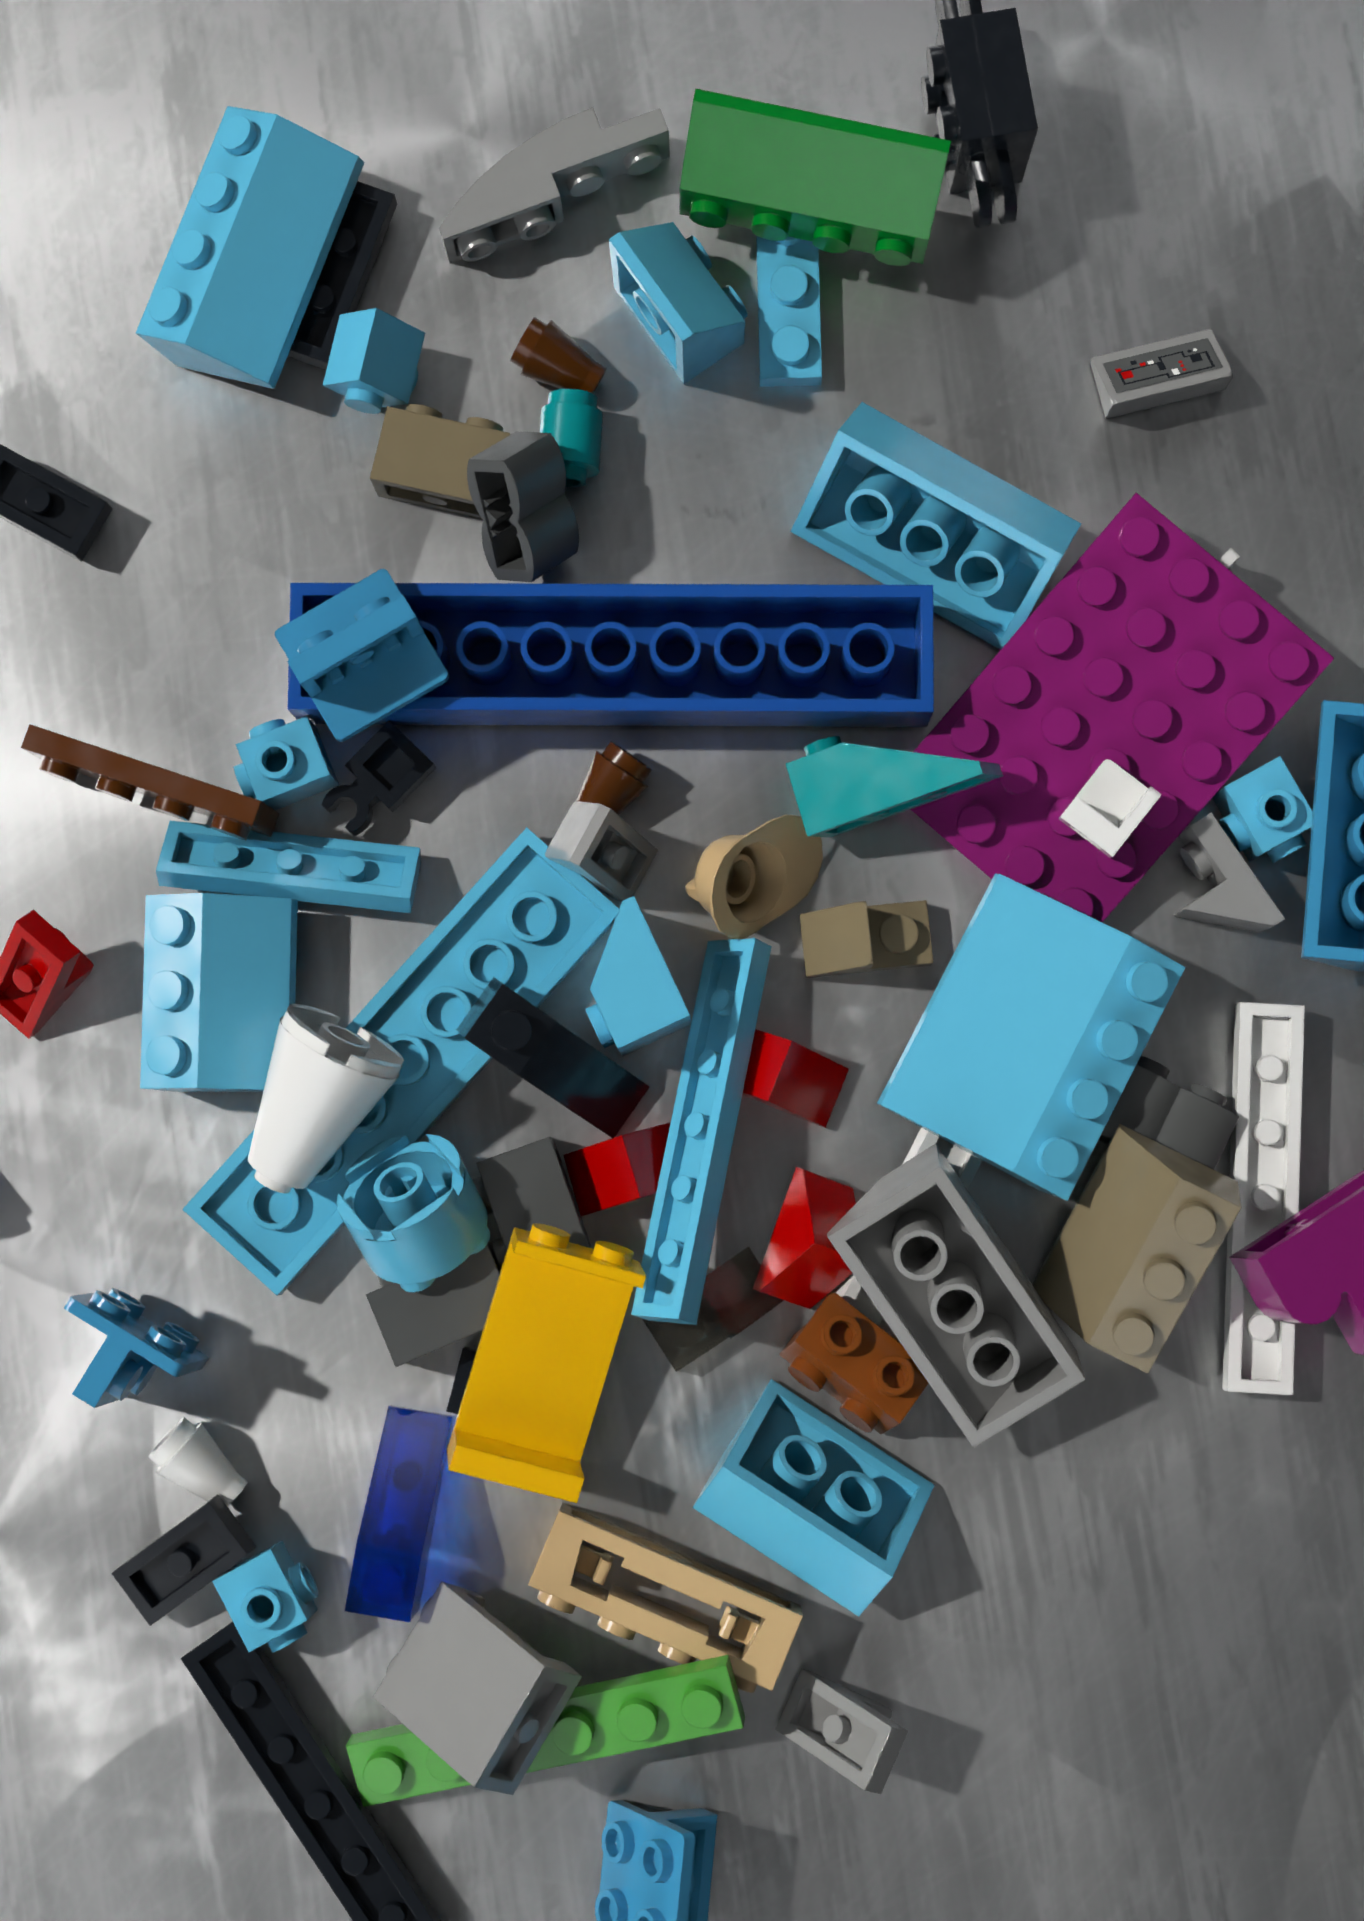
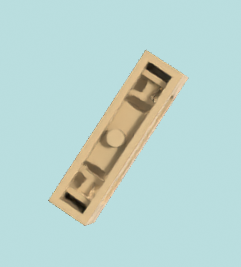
(625, 1613)

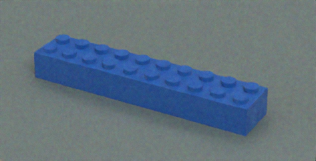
(665, 654)

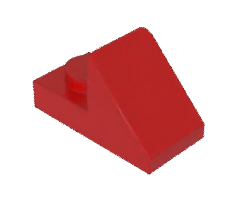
(38, 973)

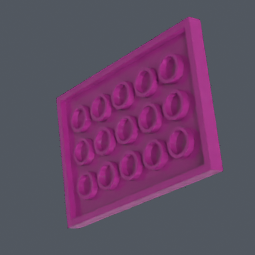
(1128, 660)

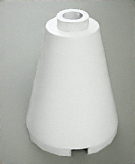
(316, 1094)

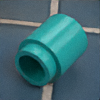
(577, 429)

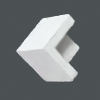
(1109, 807)

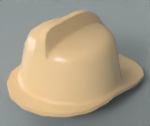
(756, 875)

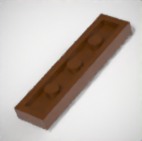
(173, 792)

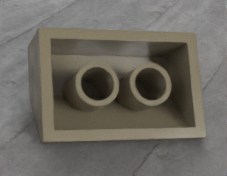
(1137, 1246)

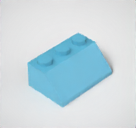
(214, 989)
(815, 1498)

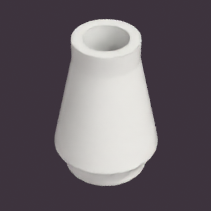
(196, 1463)

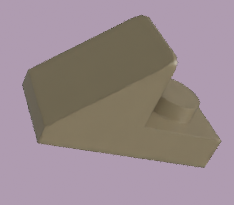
(865, 938)

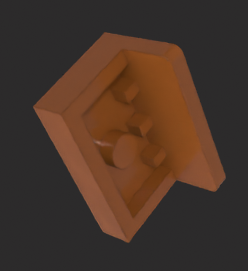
(855, 1365)

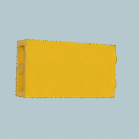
(543, 1361)

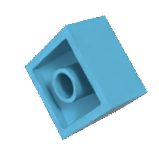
(676, 297)
(634, 987)

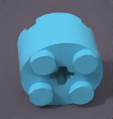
(413, 1210)

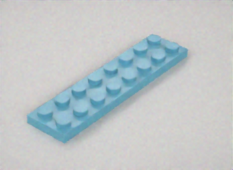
(519, 924)

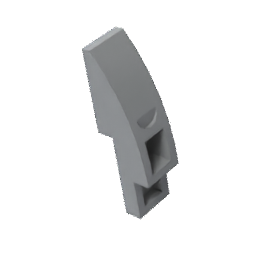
(526, 186)

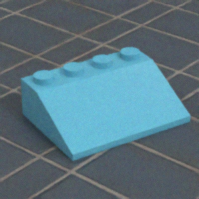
(1031, 1036)

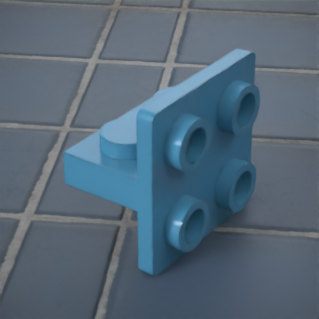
(361, 655)
(131, 1347)
(656, 1864)

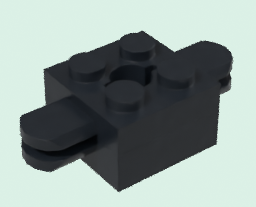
(981, 105)

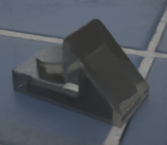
(725, 1310)

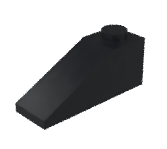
(552, 1058)

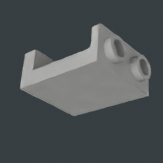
(475, 1690)

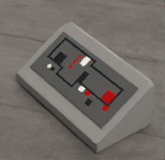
(1160, 373)

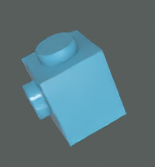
(373, 360)
(284, 763)
(1265, 812)
(269, 1598)

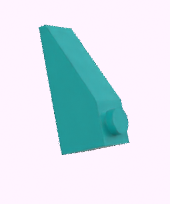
(856, 785)

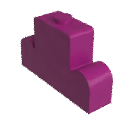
(1313, 1264)

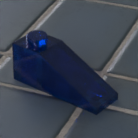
(399, 1515)

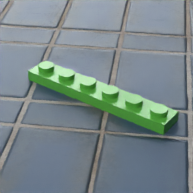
(594, 1724)

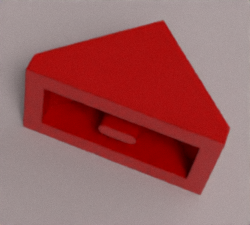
(793, 1078)
(617, 1169)
(799, 1257)

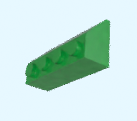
(811, 178)

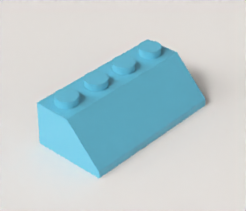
(249, 248)
(934, 519)

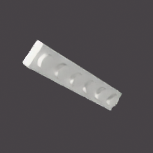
(1267, 1168)

